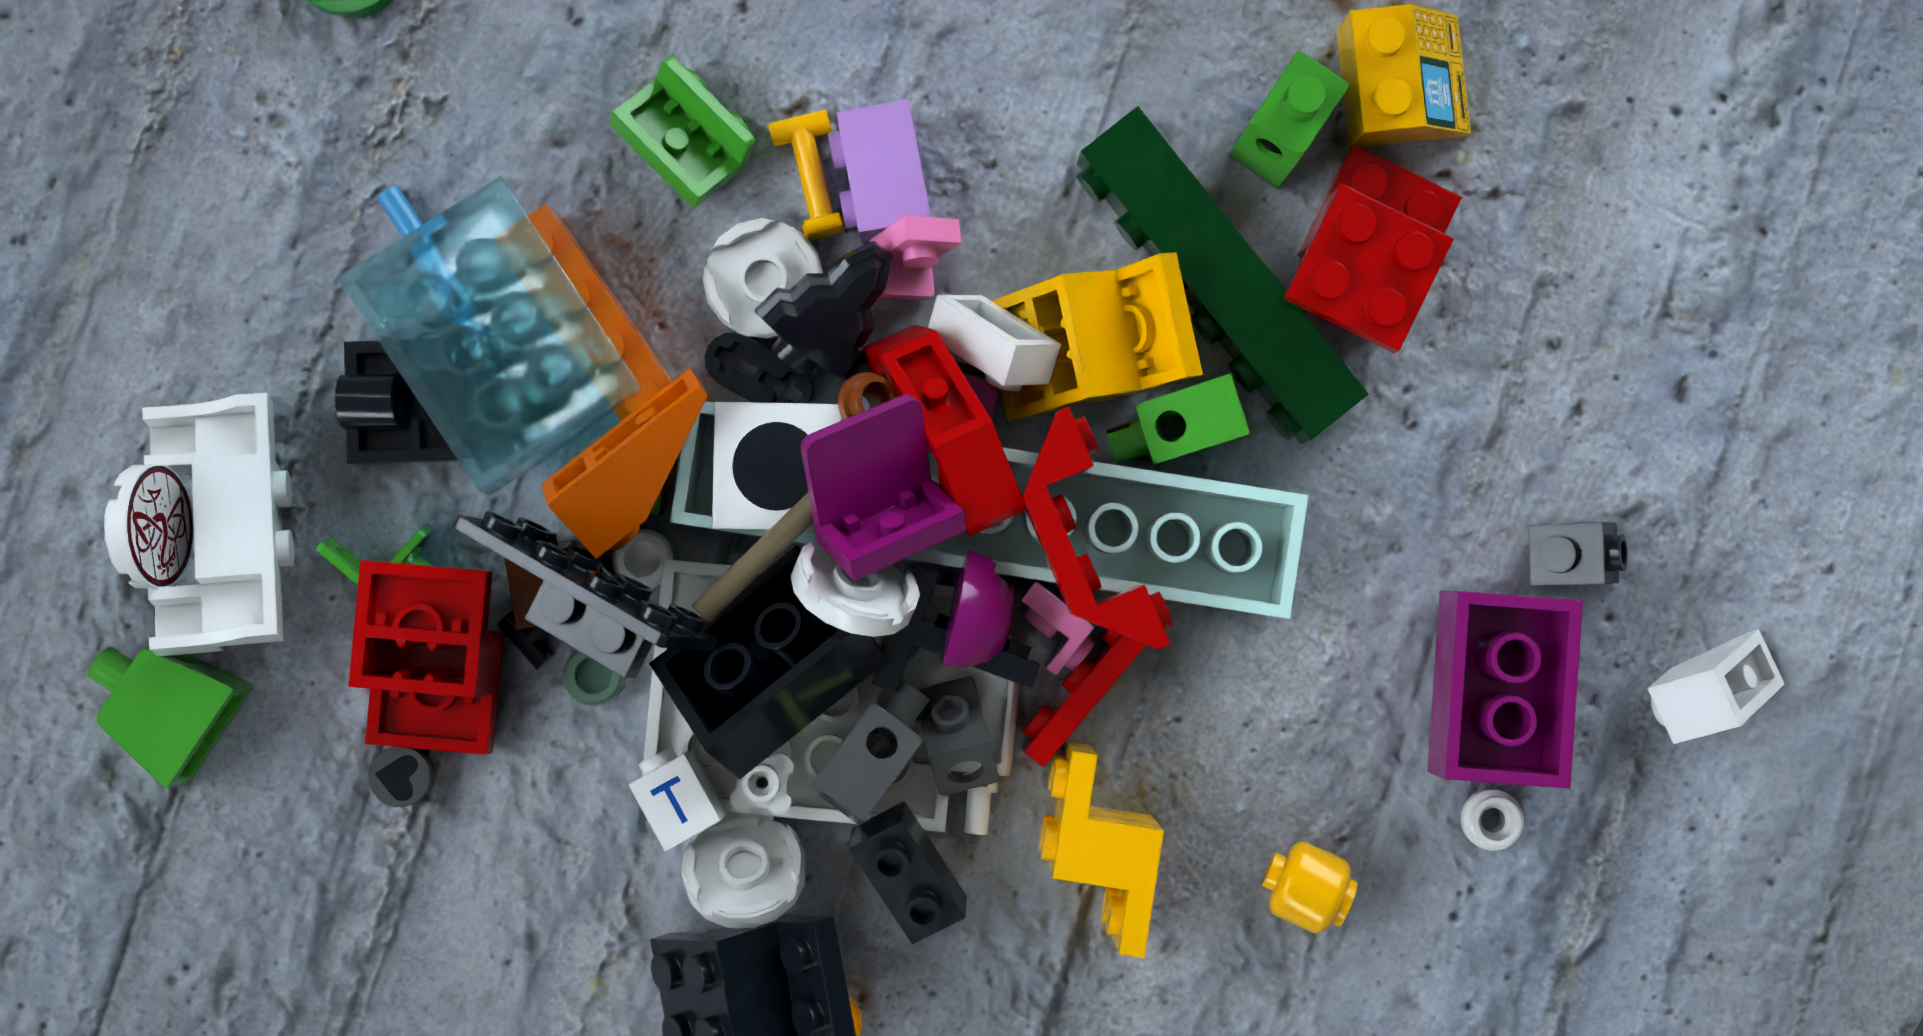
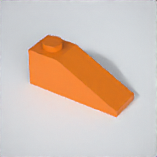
(618, 478)

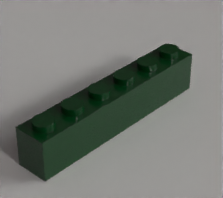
(1222, 278)

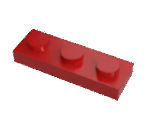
(1085, 687)

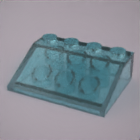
(490, 336)

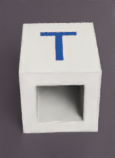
(677, 796)

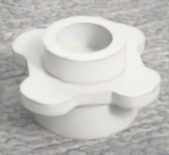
(775, 795)

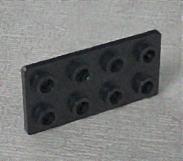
(584, 606)

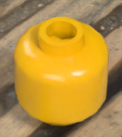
(1309, 887)

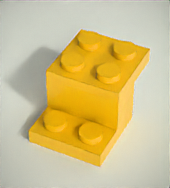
(1115, 332)
(1102, 848)

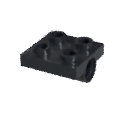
(382, 412)

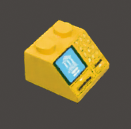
(1402, 75)

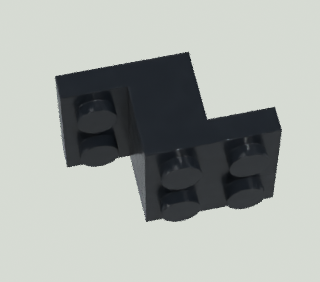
(754, 980)

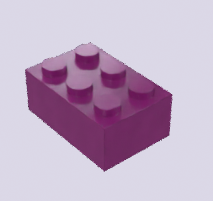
(1505, 689)

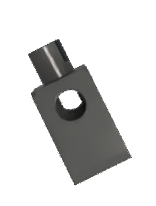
(853, 776)

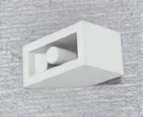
(1716, 688)

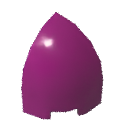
(978, 614)

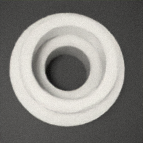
(1509, 825)

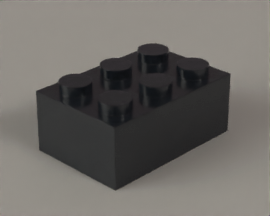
(767, 673)

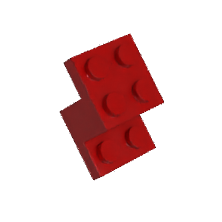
(1373, 249)
(426, 656)

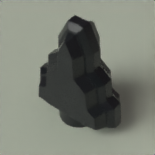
(829, 314)

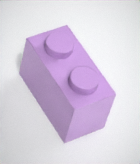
(881, 166)

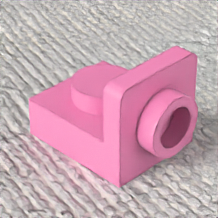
(915, 248)
(1050, 615)

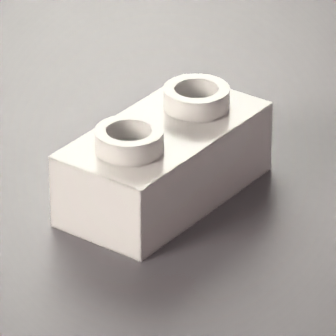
(994, 341)

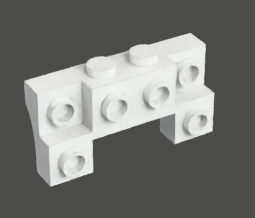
(235, 523)

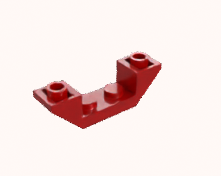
(956, 425)
(1128, 613)

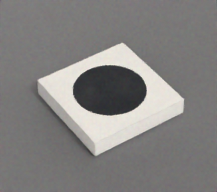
(761, 461)

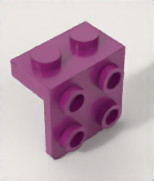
(876, 489)

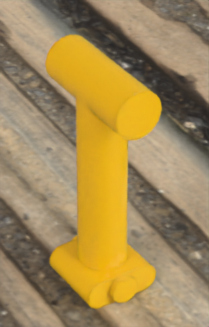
(802, 133)

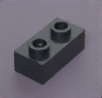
(908, 872)

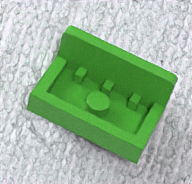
(684, 132)

